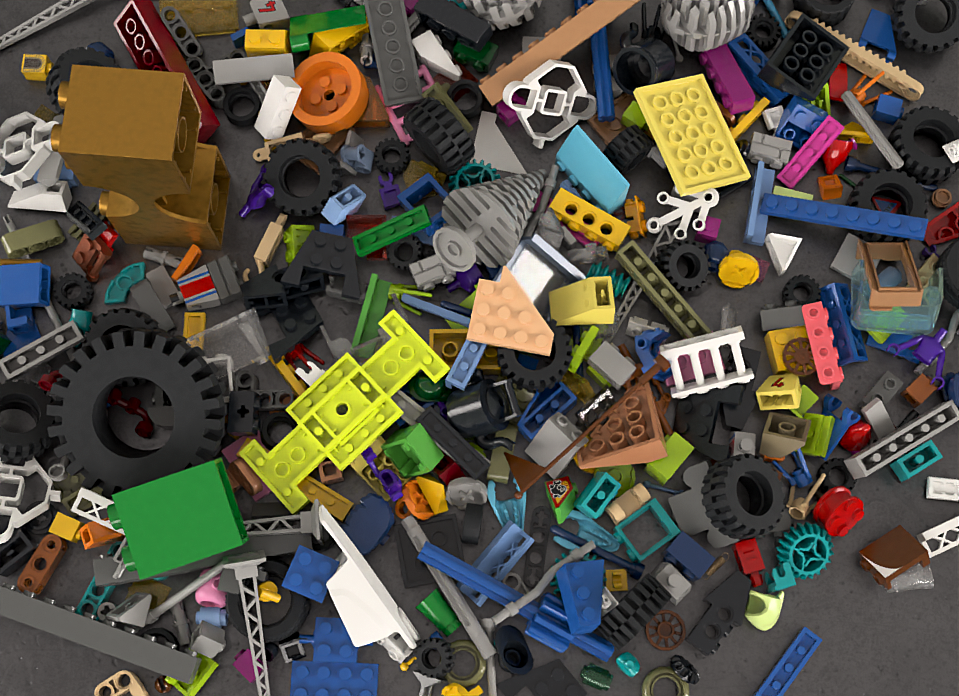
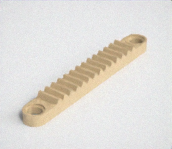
(871, 64)

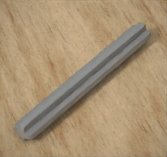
(872, 130)

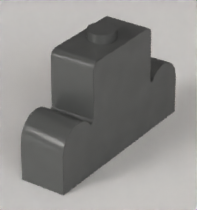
(688, 508)

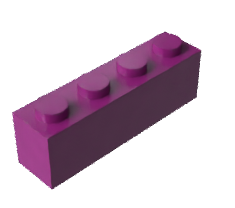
(728, 79)

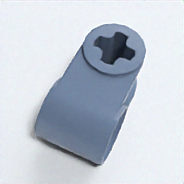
(358, 157)

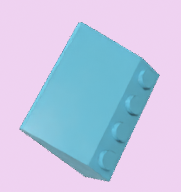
(592, 172)

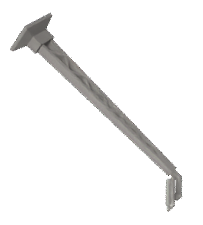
(9, 38)
(688, 198)
(309, 526)
(246, 567)

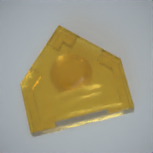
(417, 170)
(578, 386)

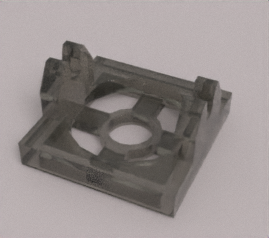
(602, 396)

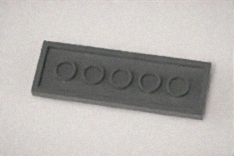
(393, 52)

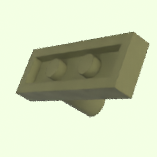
(440, 93)

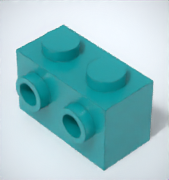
(916, 460)
(597, 495)

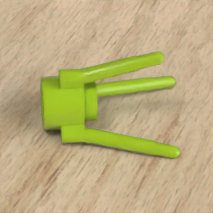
(399, 289)

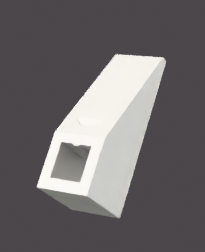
(430, 52)
(43, 197)

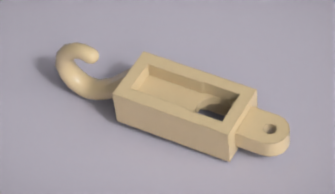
(264, 152)
(268, 245)

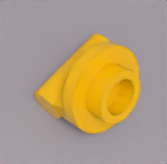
(268, 592)

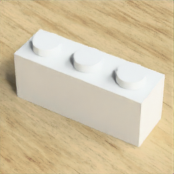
(277, 107)

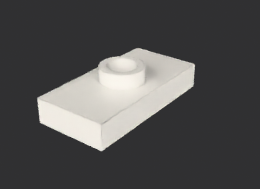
(942, 489)

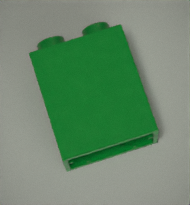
(178, 519)

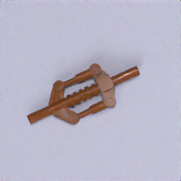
(664, 400)

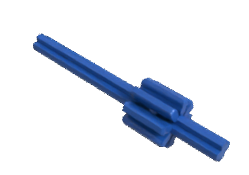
(601, 70)
(546, 618)

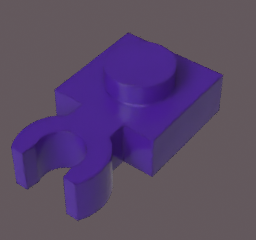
(389, 192)

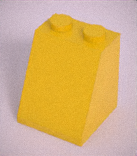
(267, 42)

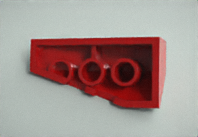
(944, 226)

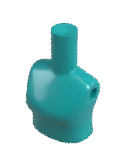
(83, 320)
(628, 664)

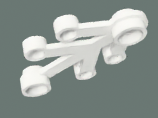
(686, 210)

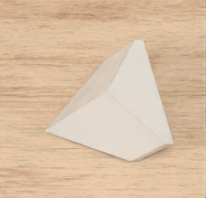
(781, 250)

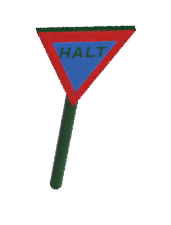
(881, 204)

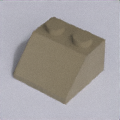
(783, 435)

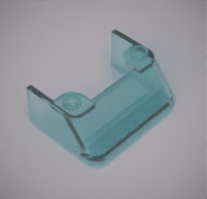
(901, 319)

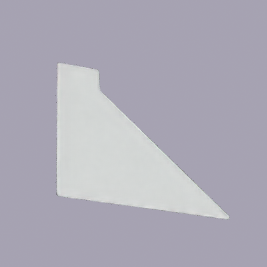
(493, 147)

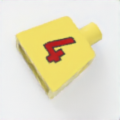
(779, 392)

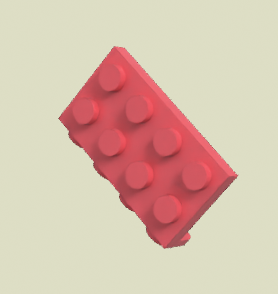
(821, 341)

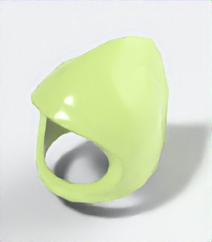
(763, 609)

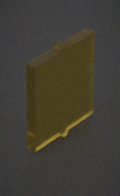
(158, 591)

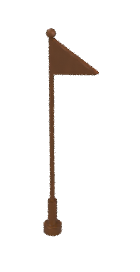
(528, 473)

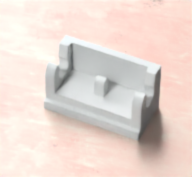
(313, 375)

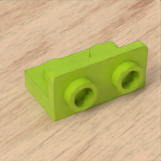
(294, 239)

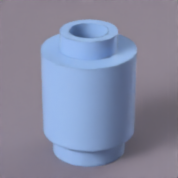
(212, 615)

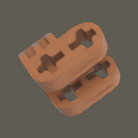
(242, 475)

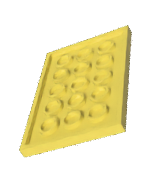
(691, 134)

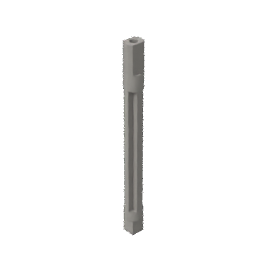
(452, 593)

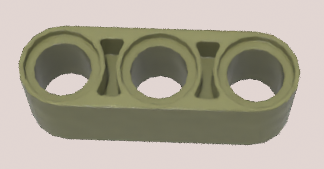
(32, 239)
(499, 466)

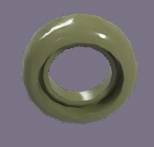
(480, 665)
(663, 671)

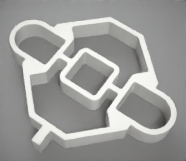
(538, 96)
(30, 144)
(12, 476)

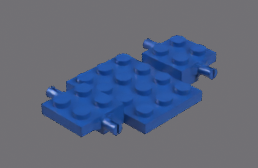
(334, 664)

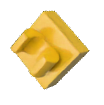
(616, 580)

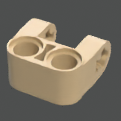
(628, 503)
(117, 689)

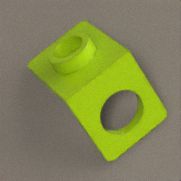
(808, 398)

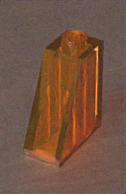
(375, 113)

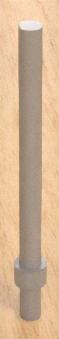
(153, 614)

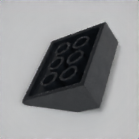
(803, 59)

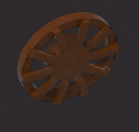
(800, 357)
(666, 630)

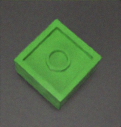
(412, 451)

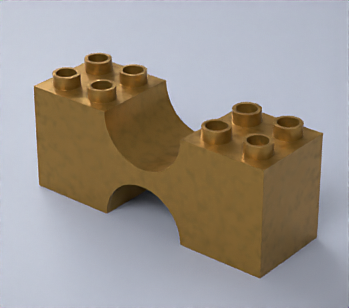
(140, 142)

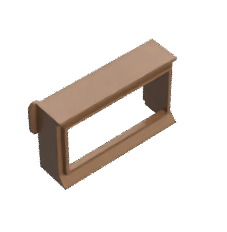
(888, 297)

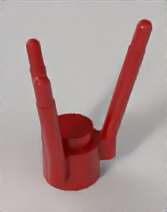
(298, 354)

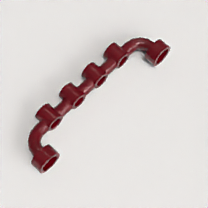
(132, 406)

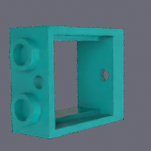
(660, 515)

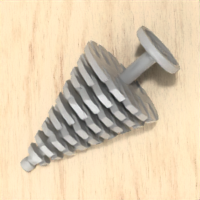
(487, 220)

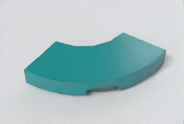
(119, 287)

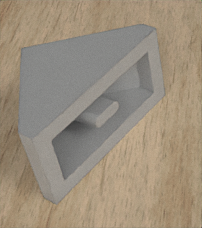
(132, 610)

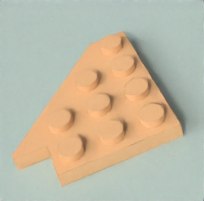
(508, 318)

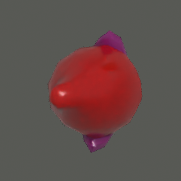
(837, 153)
(856, 437)

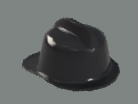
(513, 651)

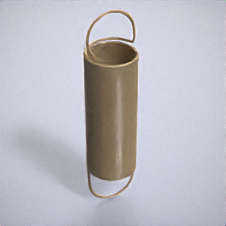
(715, 566)

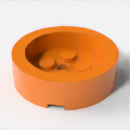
(324, 75)

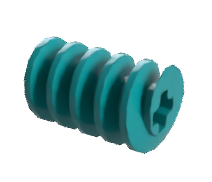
(618, 283)

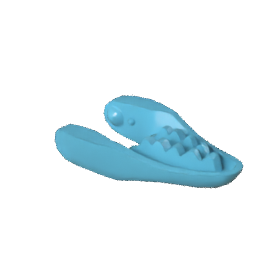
(509, 509)
(589, 531)

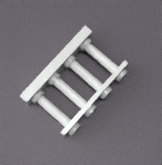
(711, 342)

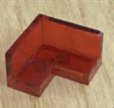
(360, 223)

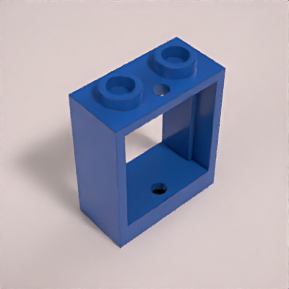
(418, 191)

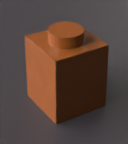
(918, 390)

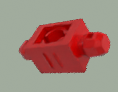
(749, 560)

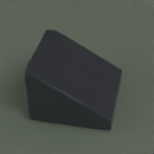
(291, 648)

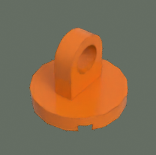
(415, 502)

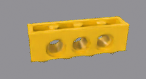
(566, 200)

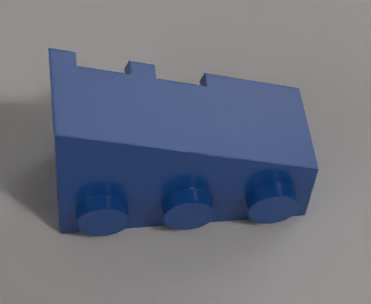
(543, 407)
(582, 594)

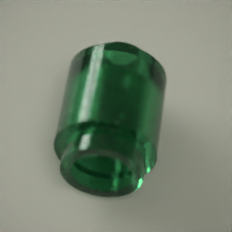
(596, 677)

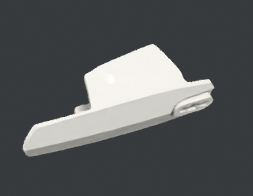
(361, 597)

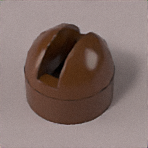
(158, 687)

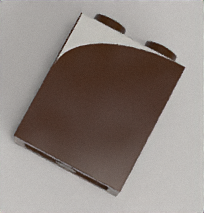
(892, 556)

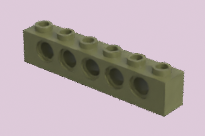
(661, 291)

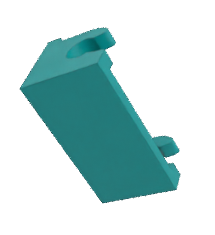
(782, 578)

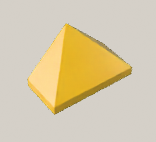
(855, 131)
(433, 492)

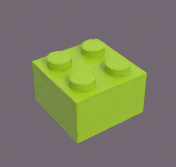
(678, 450)

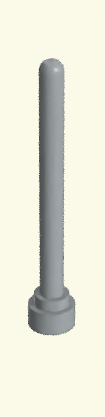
(489, 626)

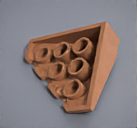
(628, 436)

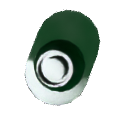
(425, 390)

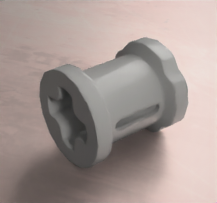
(103, 608)

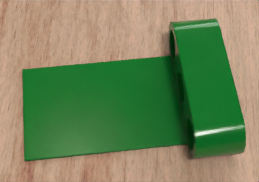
(304, 25)

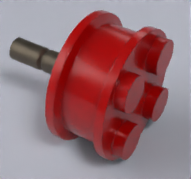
(837, 510)

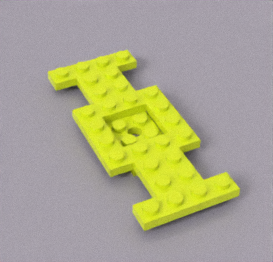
(320, 427)

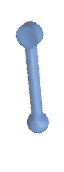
(647, 484)

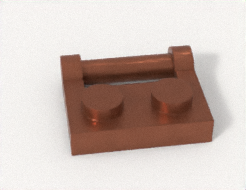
(87, 253)

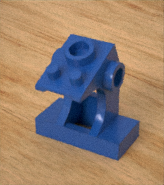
(643, 348)

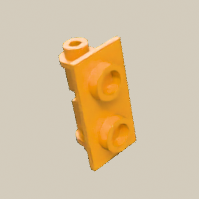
(636, 209)

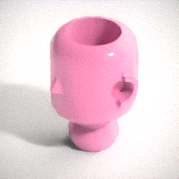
(208, 595)

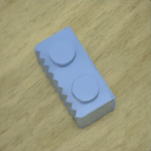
(343, 203)

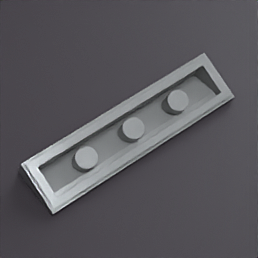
(252, 68)
(51, 168)

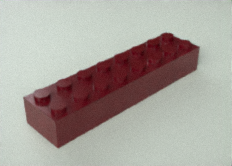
(156, 51)

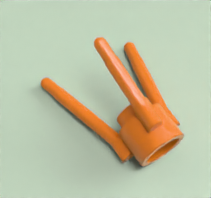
(860, 92)

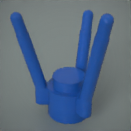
(801, 475)

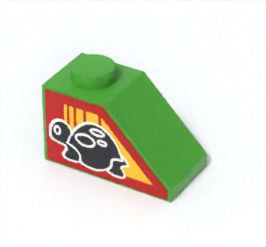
(561, 496)

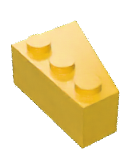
(338, 39)

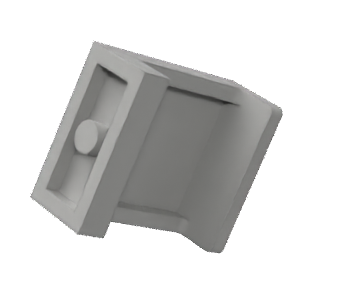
(552, 440)

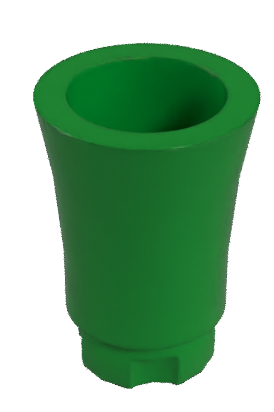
(439, 612)

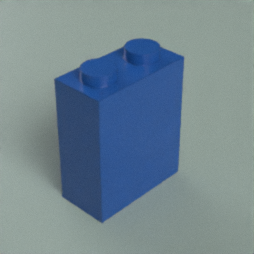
(25, 285)

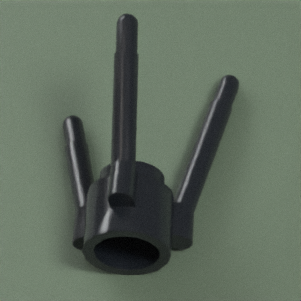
(653, 30)

